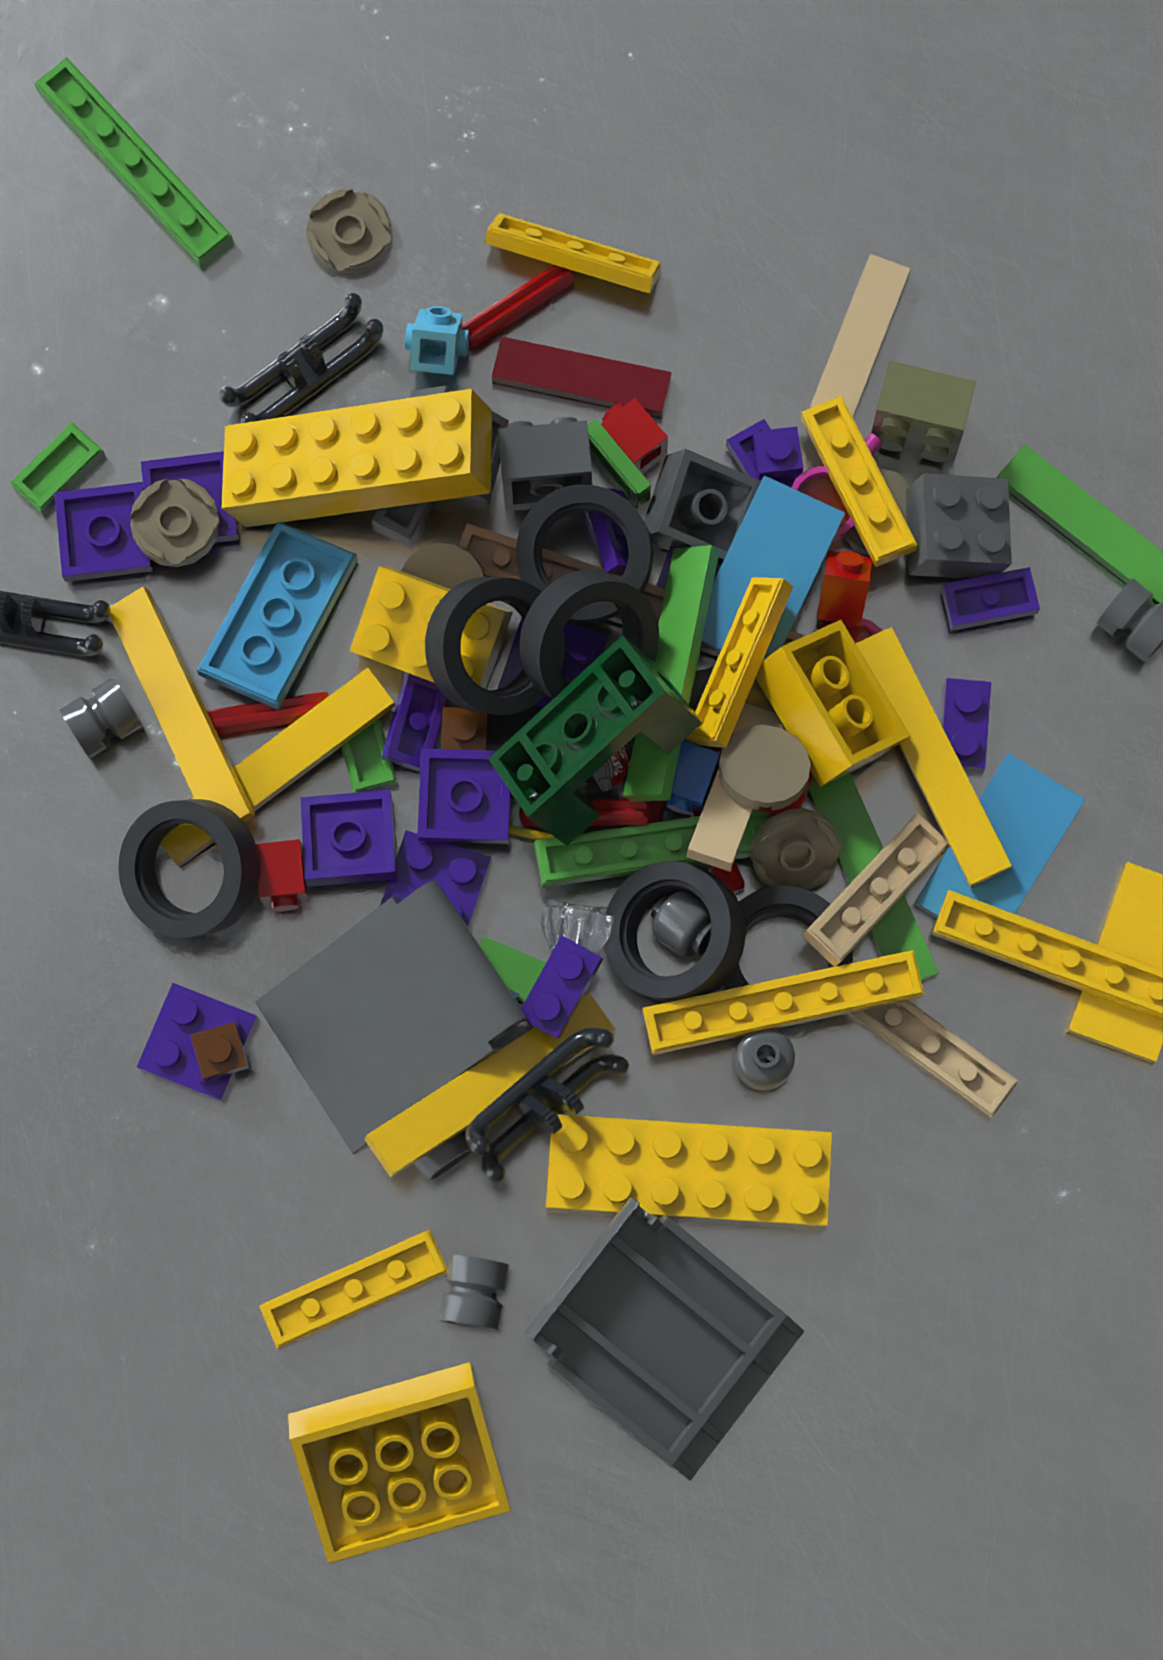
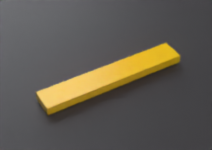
(177, 703)
(295, 752)
(936, 763)
(1051, 953)
(783, 1002)
(457, 1103)

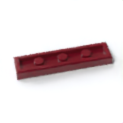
(579, 375)

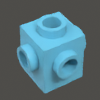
(436, 340)

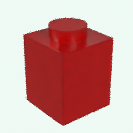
(636, 433)
(844, 587)
(282, 875)

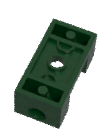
(619, 699)

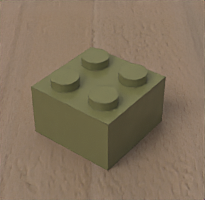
(922, 411)

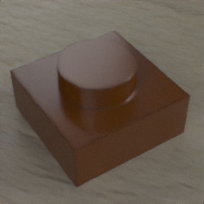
(464, 729)
(219, 1051)

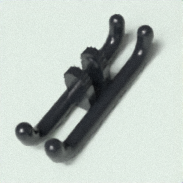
(306, 366)
(23, 616)
(541, 1098)

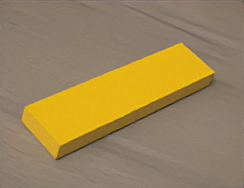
(573, 253)
(858, 481)
(740, 660)
(353, 1289)

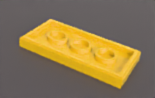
(1134, 930)

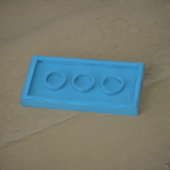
(779, 537)
(277, 615)
(1029, 820)

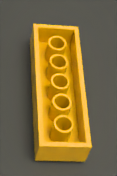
(357, 458)
(691, 1172)

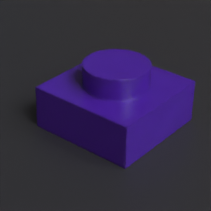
(777, 452)

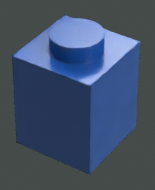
(693, 778)

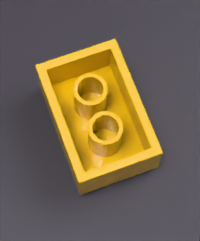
(397, 623)
(831, 702)

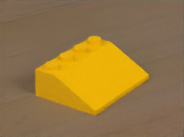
(398, 1462)

